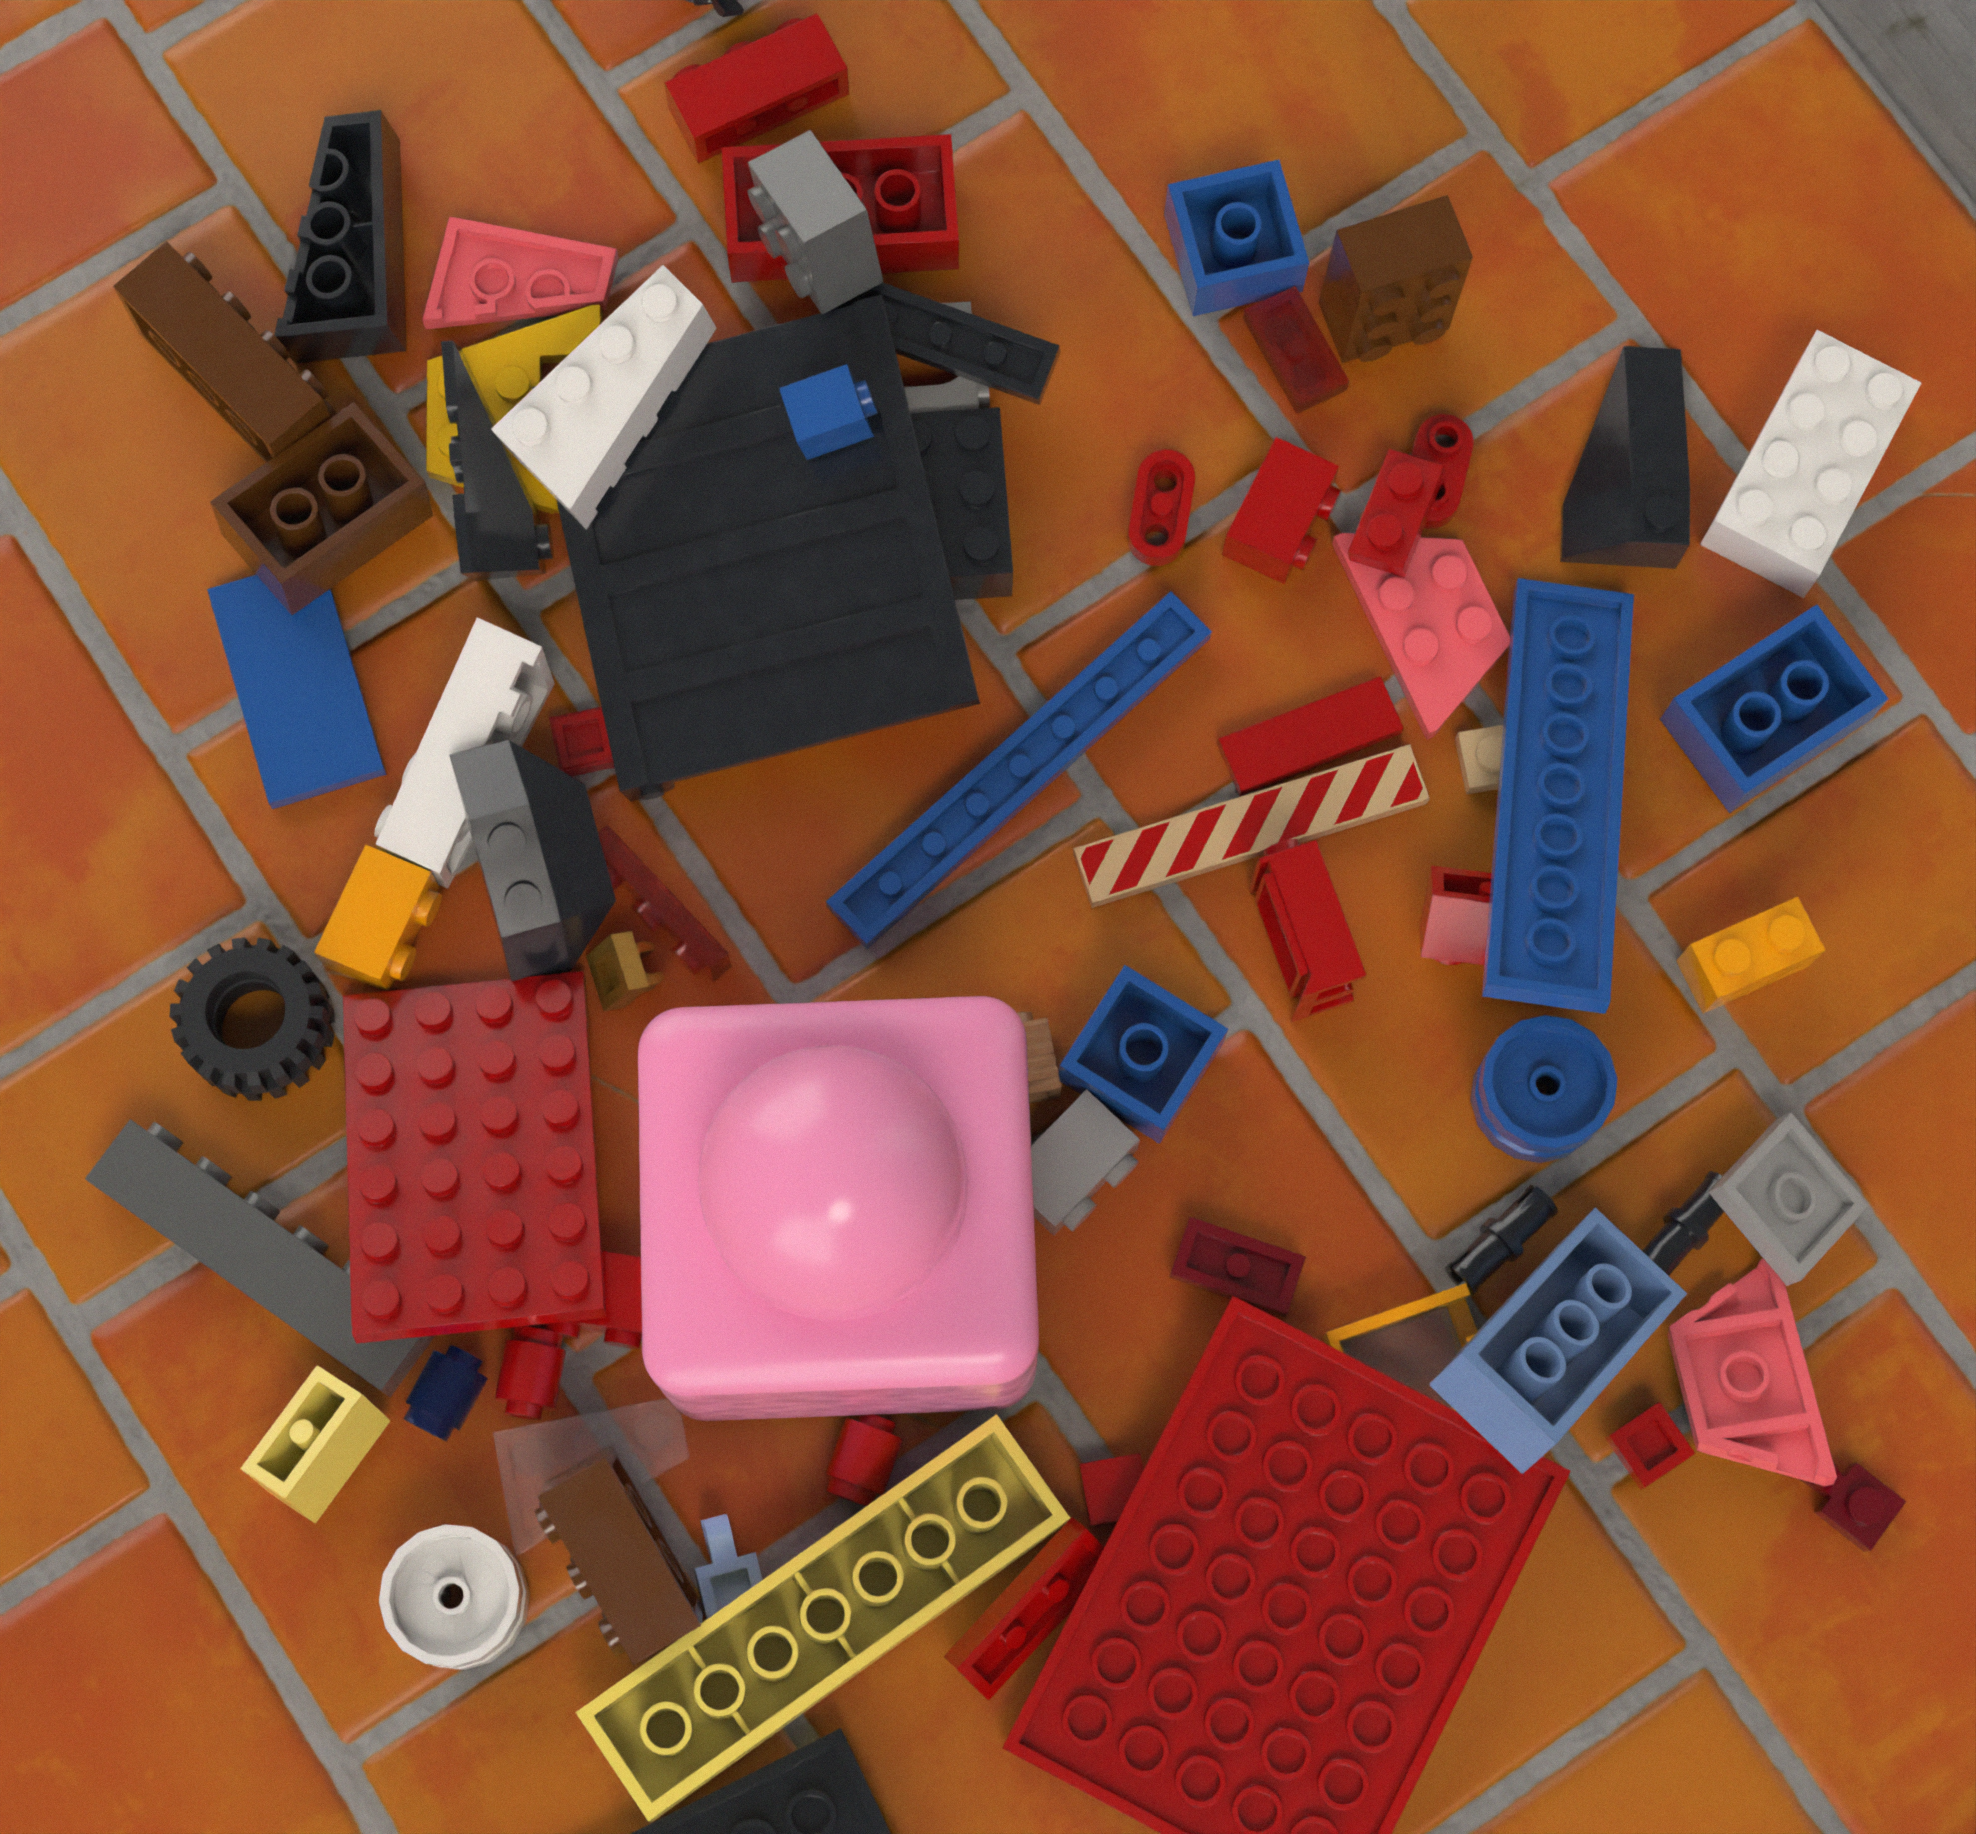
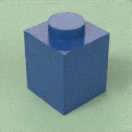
(829, 411)

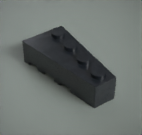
(350, 255)

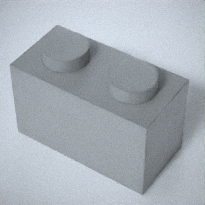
(1076, 1160)

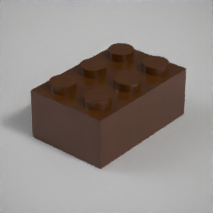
(1394, 280)
(322, 508)
(619, 1556)

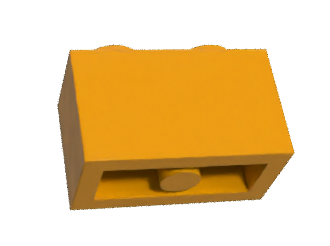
(379, 919)
(1750, 955)

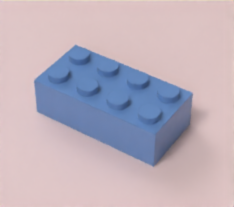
(1558, 1341)

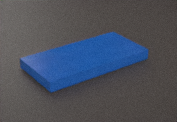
(296, 692)

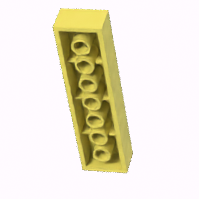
(822, 1618)

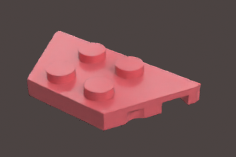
(1431, 624)
(1750, 1380)

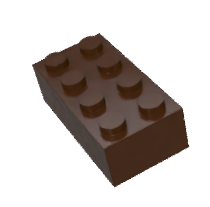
(221, 353)

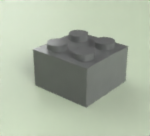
(814, 223)

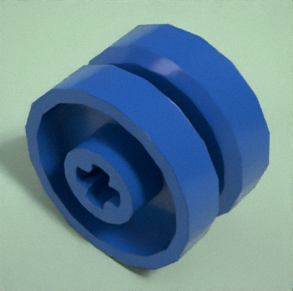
(1578, 1083)

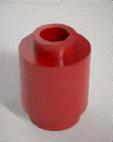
(530, 1372)
(863, 1459)

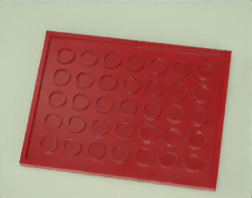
(1285, 1597)

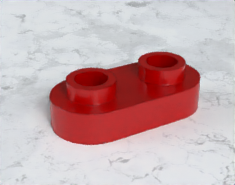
(1455, 462)
(1161, 510)

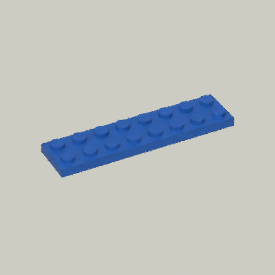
(1559, 798)

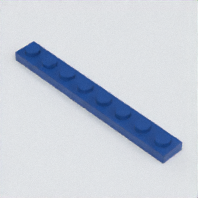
(1018, 770)

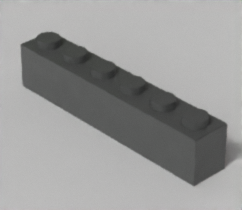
(247, 1247)

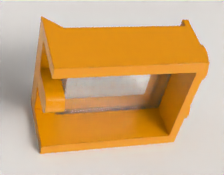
(1412, 1339)

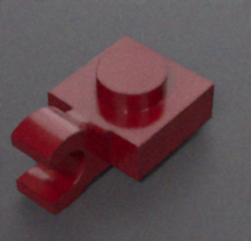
(1858, 1505)

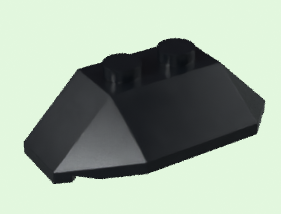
(534, 855)

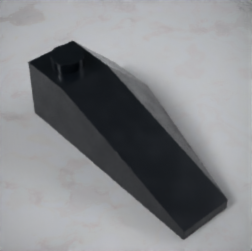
(1634, 471)
(495, 516)

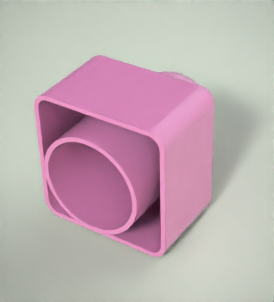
(837, 1208)

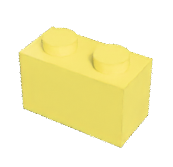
(315, 1444)

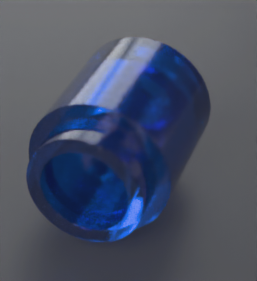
(445, 1392)

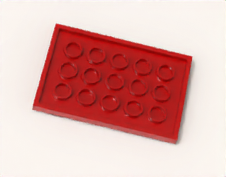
(471, 1158)

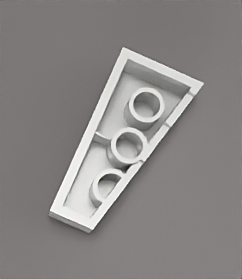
(607, 393)

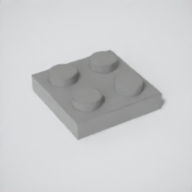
(1788, 1199)

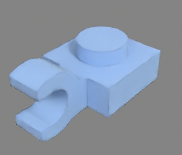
(727, 1574)

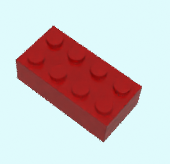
(898, 179)

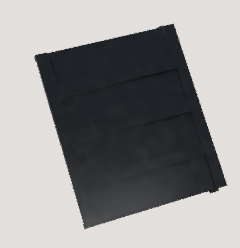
(762, 592)

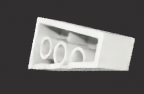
(488, 699)

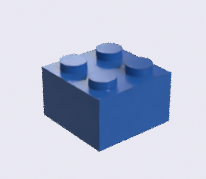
(1235, 237)
(1142, 1053)

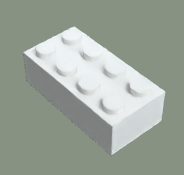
(1810, 464)

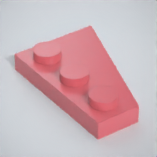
(513, 275)

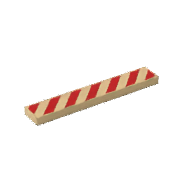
(1249, 825)

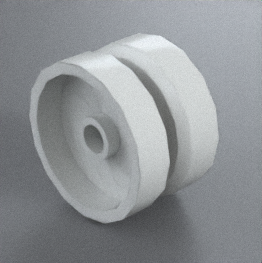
(419, 1584)

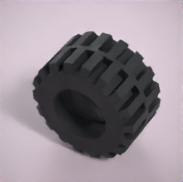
(223, 982)

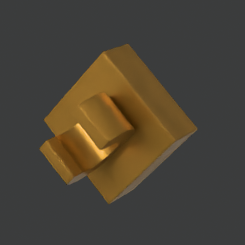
(619, 970)

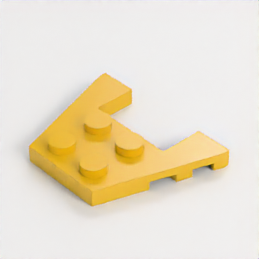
(505, 373)

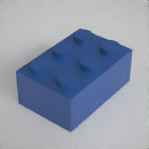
(1773, 708)

